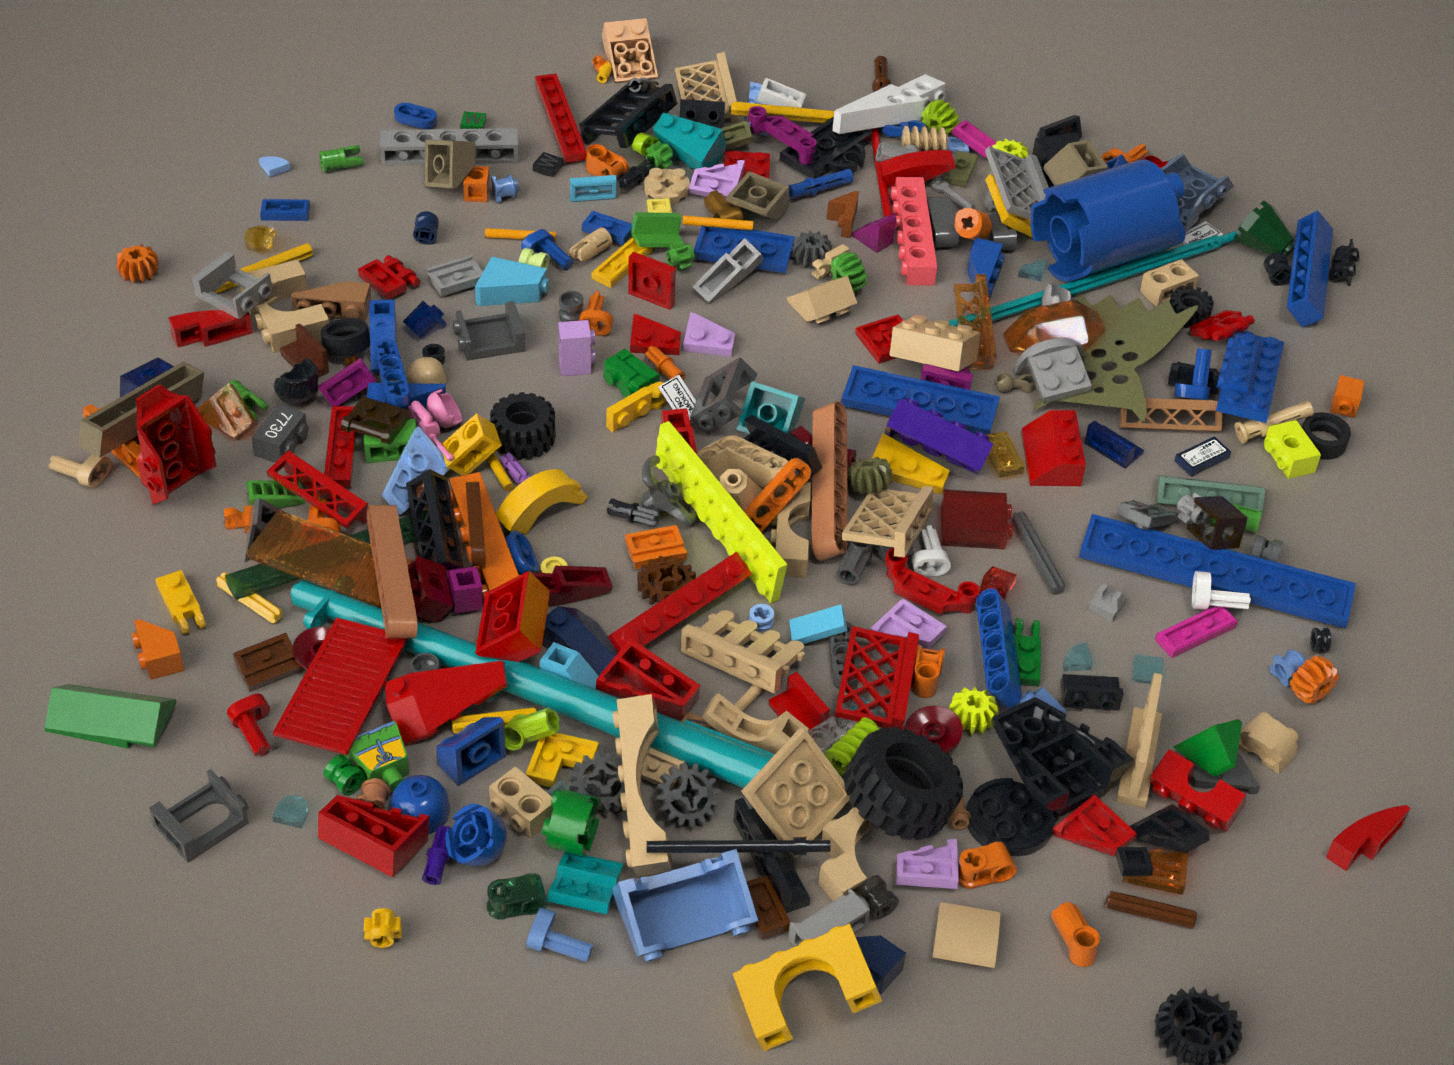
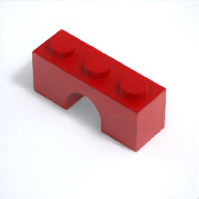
(1217, 806)

